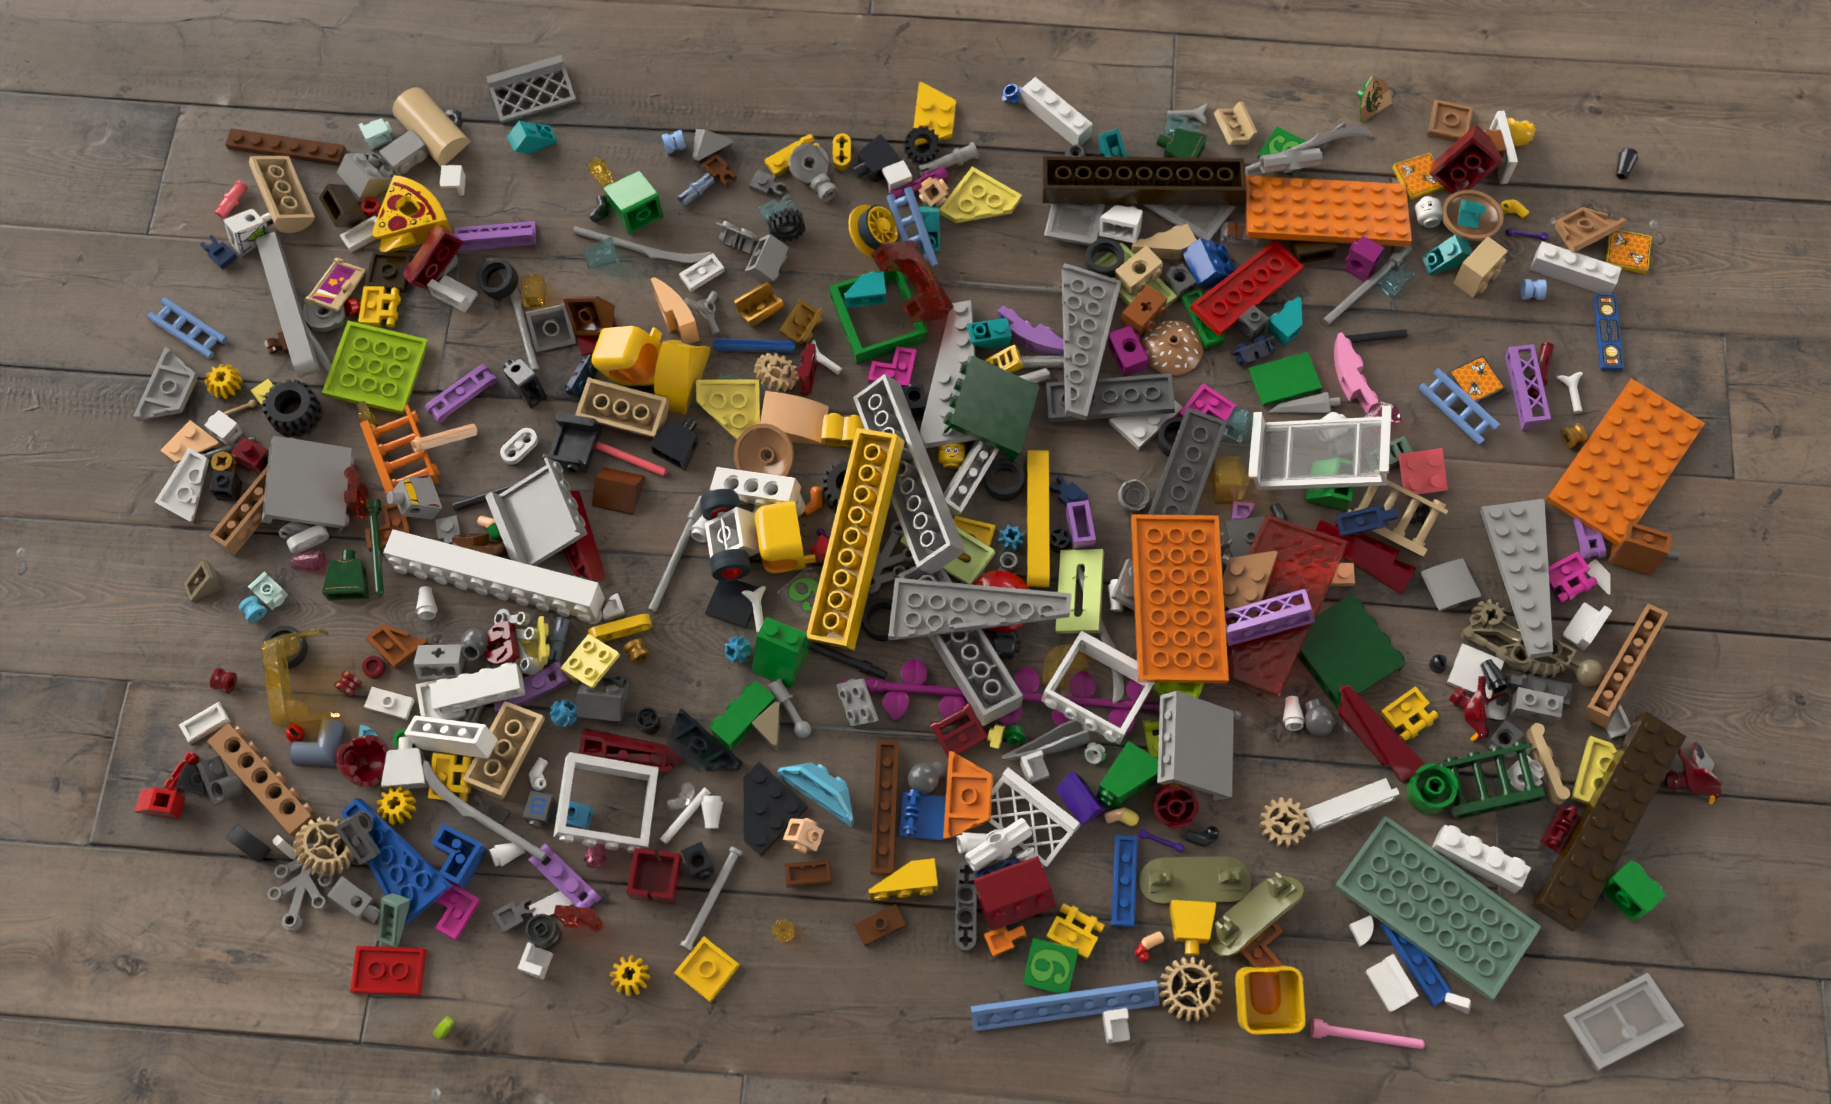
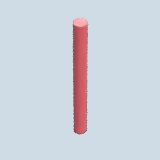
(631, 459)

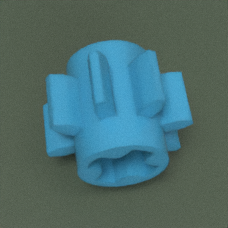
(1007, 542)
(738, 649)
(563, 713)

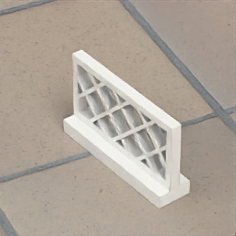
(1043, 804)

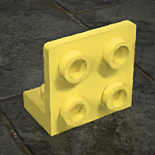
(537, 648)
(589, 661)

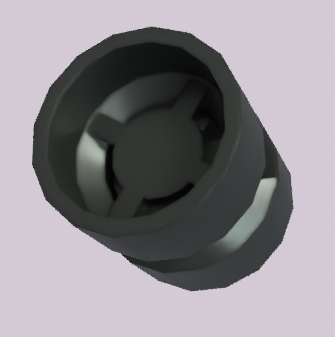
(543, 931)

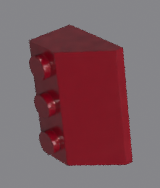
(1466, 161)
(433, 257)
(1014, 893)

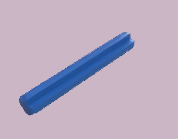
(748, 345)

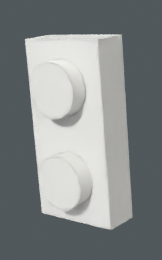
(702, 272)

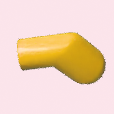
(1514, 206)

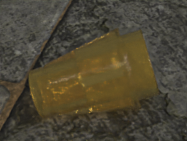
(599, 170)

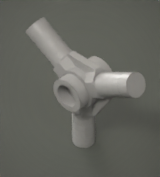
(705, 310)

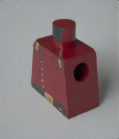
(250, 456)

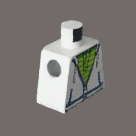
(245, 228)

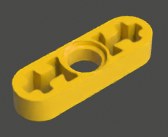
(621, 628)

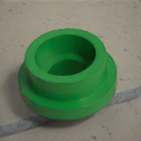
(1014, 734)

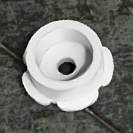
(1091, 756)

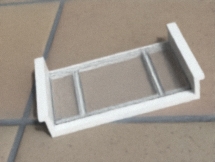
(1320, 452)

